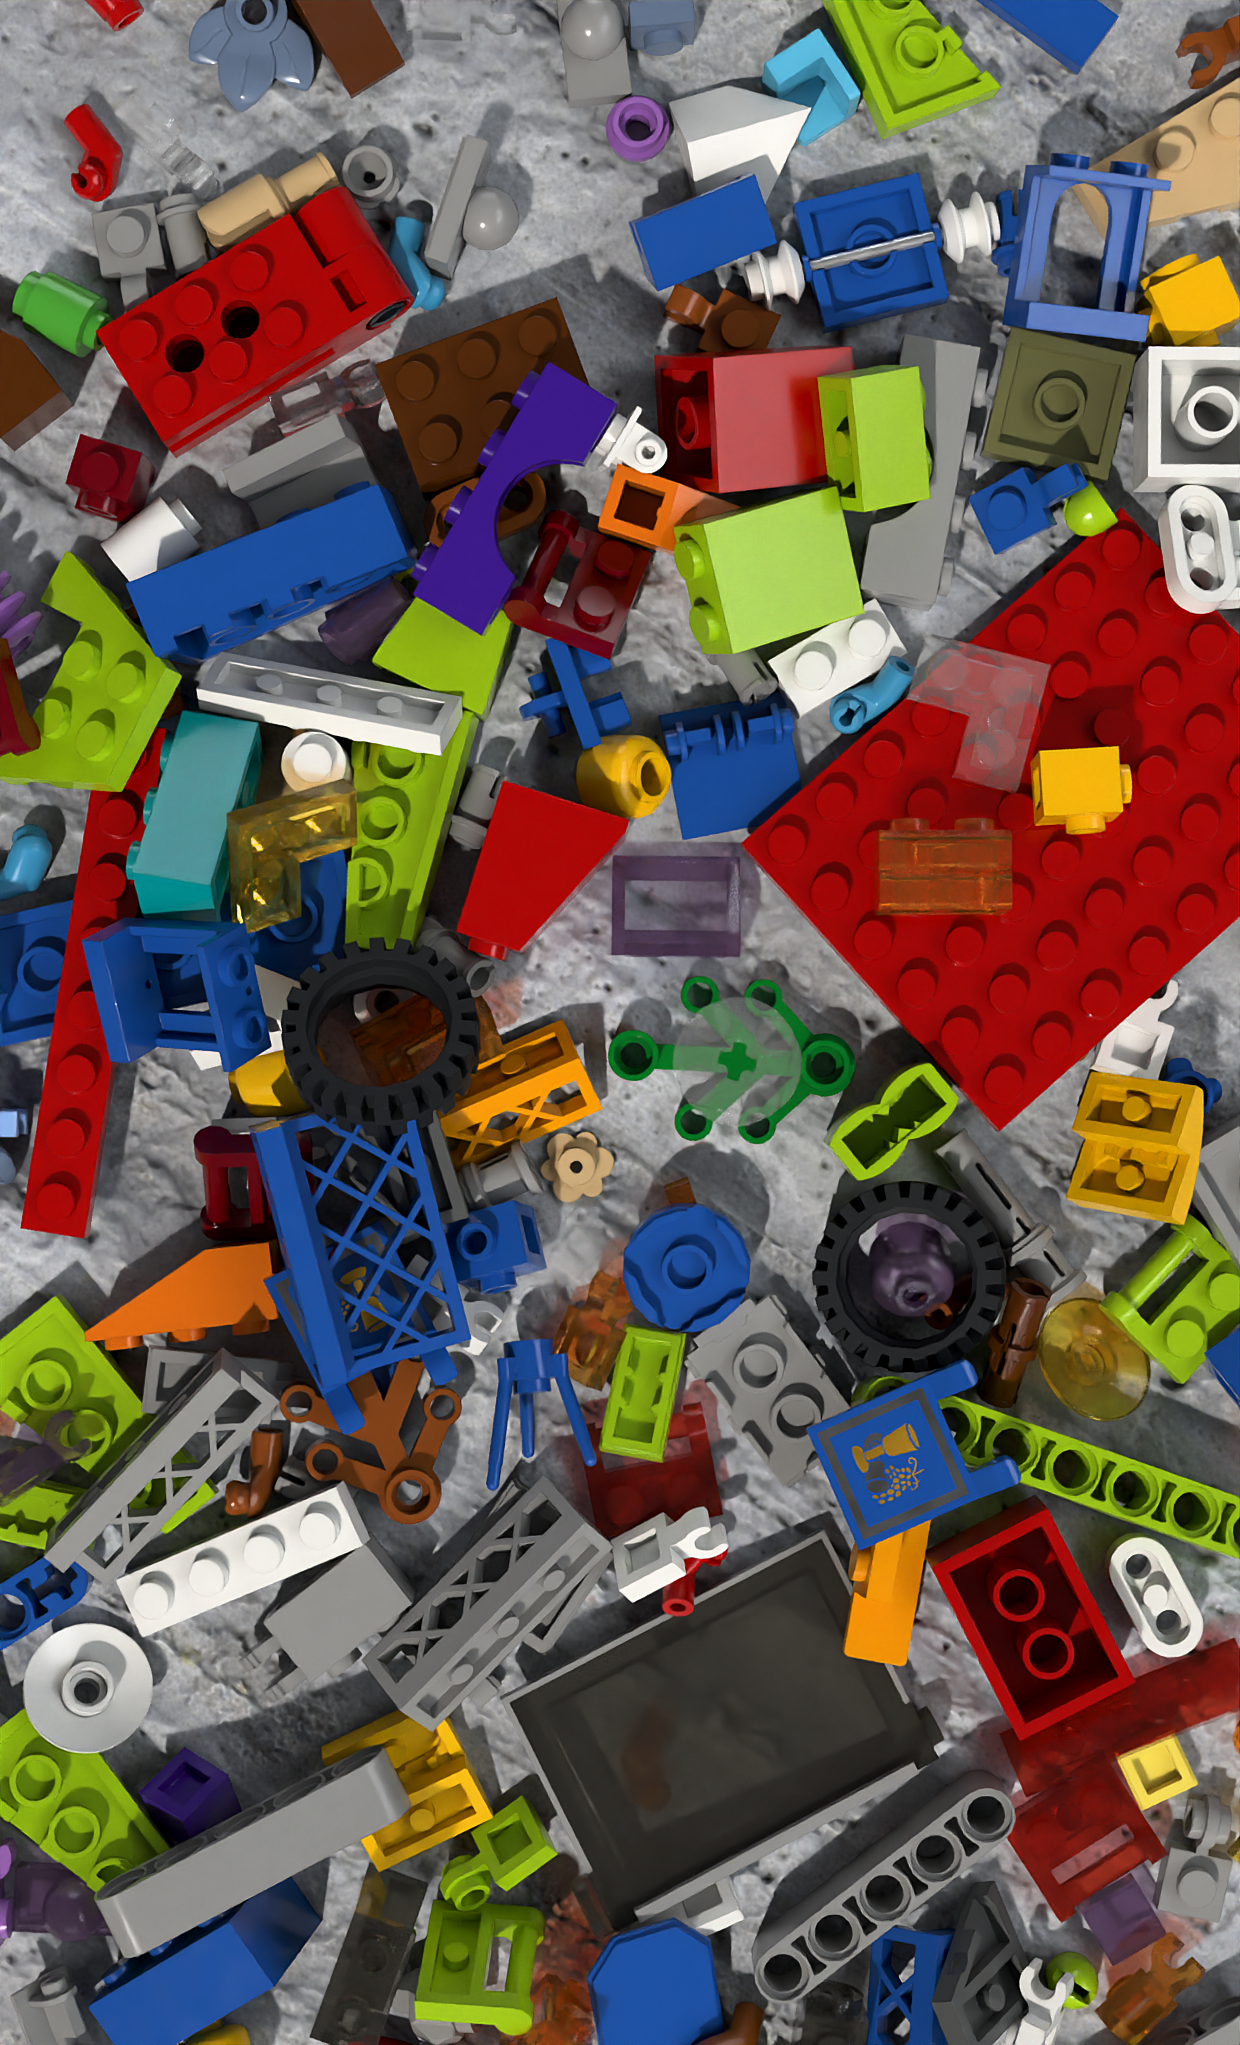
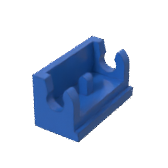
(703, 232)

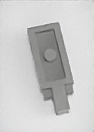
(173, 1368)

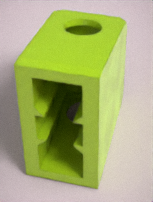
(446, 656)

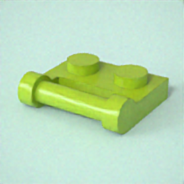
(1194, 1315)
(458, 1963)

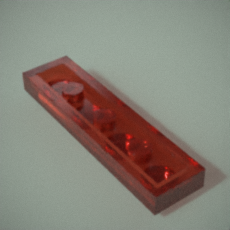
(1130, 1720)

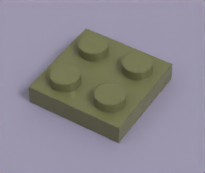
(1057, 404)

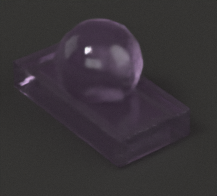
(55, 1902)

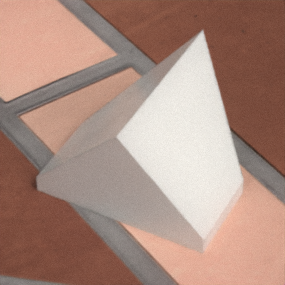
(735, 134)

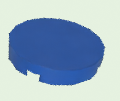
(686, 1267)

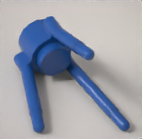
(528, 1369)

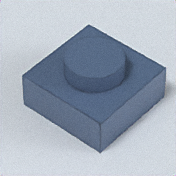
(661, 25)

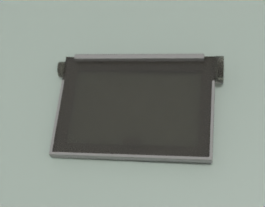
(716, 1735)

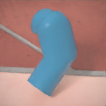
(404, 252)
(870, 702)
(25, 862)

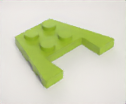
(102, 695)

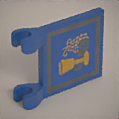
(368, 1331)
(898, 1460)

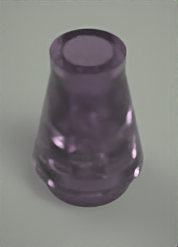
(363, 622)

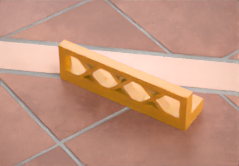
(519, 1083)

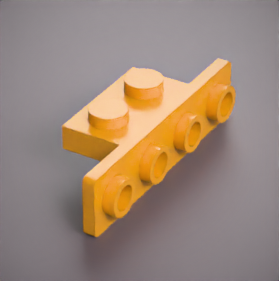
(885, 1595)

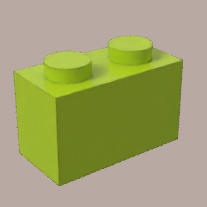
(875, 436)

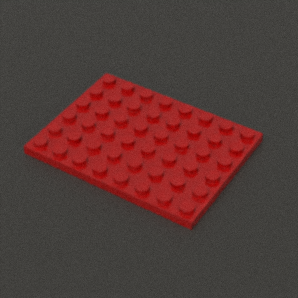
(1091, 914)

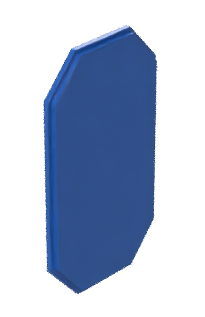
(655, 1987)

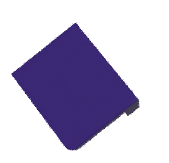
(189, 1797)

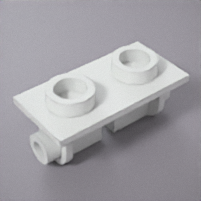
(631, 445)

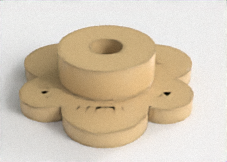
(565, 1149)

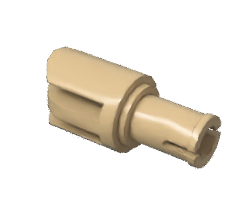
(263, 201)

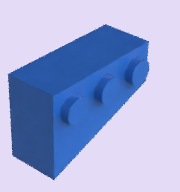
(205, 1969)

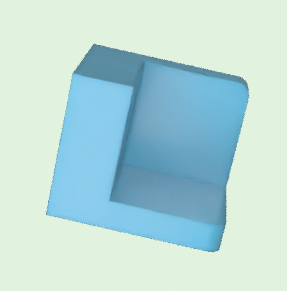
(815, 78)

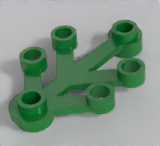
(661, 1055)

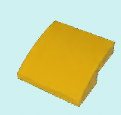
(1138, 1147)
(435, 1777)

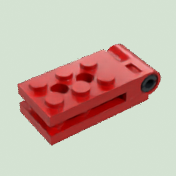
(310, 284)

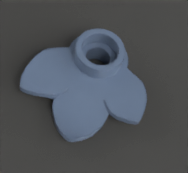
(250, 53)

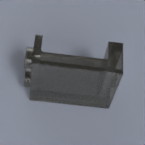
(370, 1959)

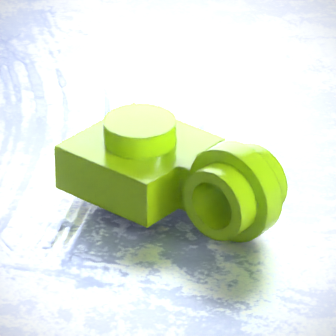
(510, 1850)

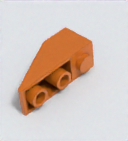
(647, 508)
(209, 1290)

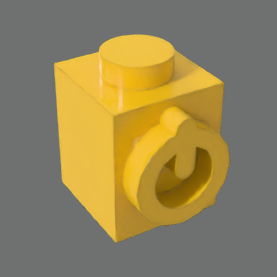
(1189, 303)

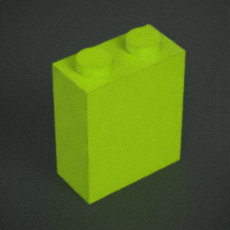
(768, 570)

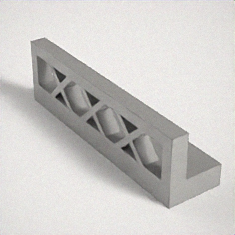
(150, 1459)
(494, 1613)

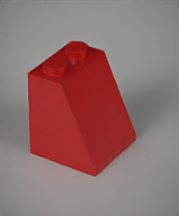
(744, 416)
(533, 867)

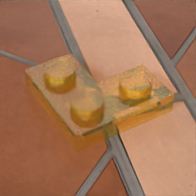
(273, 840)

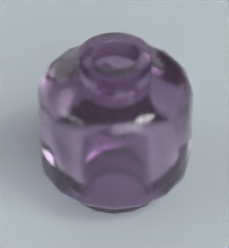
(911, 1269)

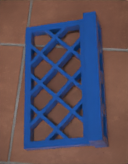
(311, 1267)

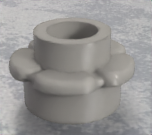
(370, 160)

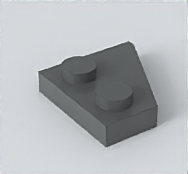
(400, 1187)
(982, 1972)

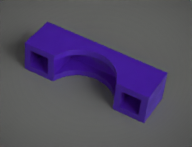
(555, 426)

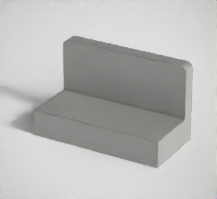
(301, 470)

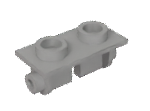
(52, 2011)

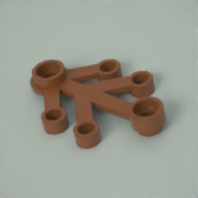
(381, 1428)

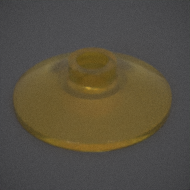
(1114, 1369)

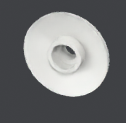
(92, 1656)

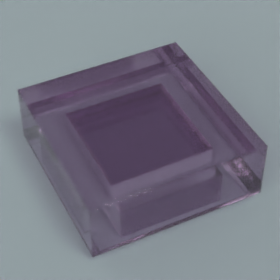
(1122, 1919)

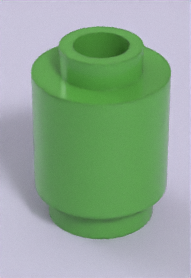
(61, 312)

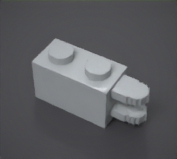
(332, 1616)

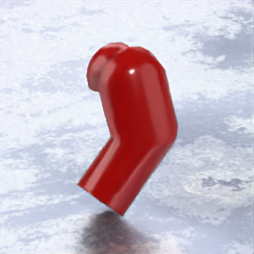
(101, 155)

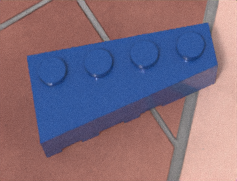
(273, 575)

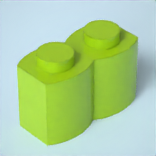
(904, 1108)

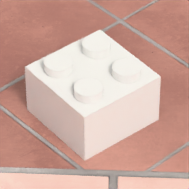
(1186, 419)

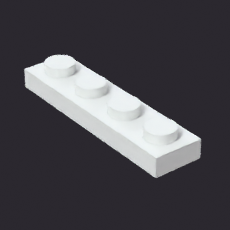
(330, 703)
(243, 1559)

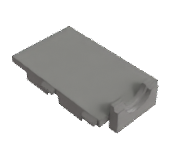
(767, 1384)

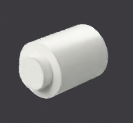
(153, 539)
(314, 761)

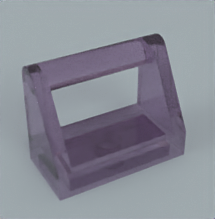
(676, 942)

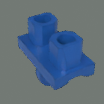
(591, 719)

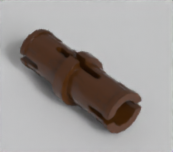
(1013, 1342)

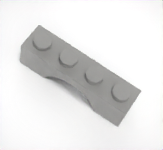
(905, 555)

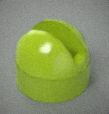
(1088, 512)
(1083, 1974)

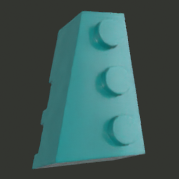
(183, 854)

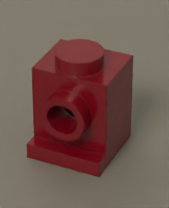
(109, 479)

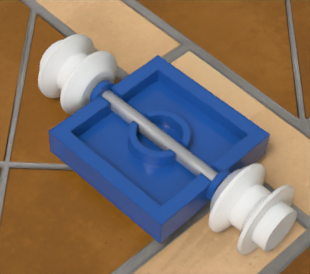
(871, 252)

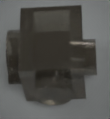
(831, 2016)

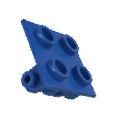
(730, 764)

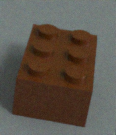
(463, 387)

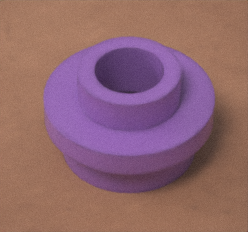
(632, 110)

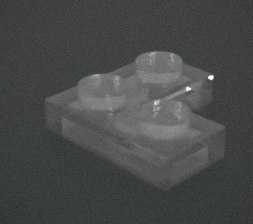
(996, 693)

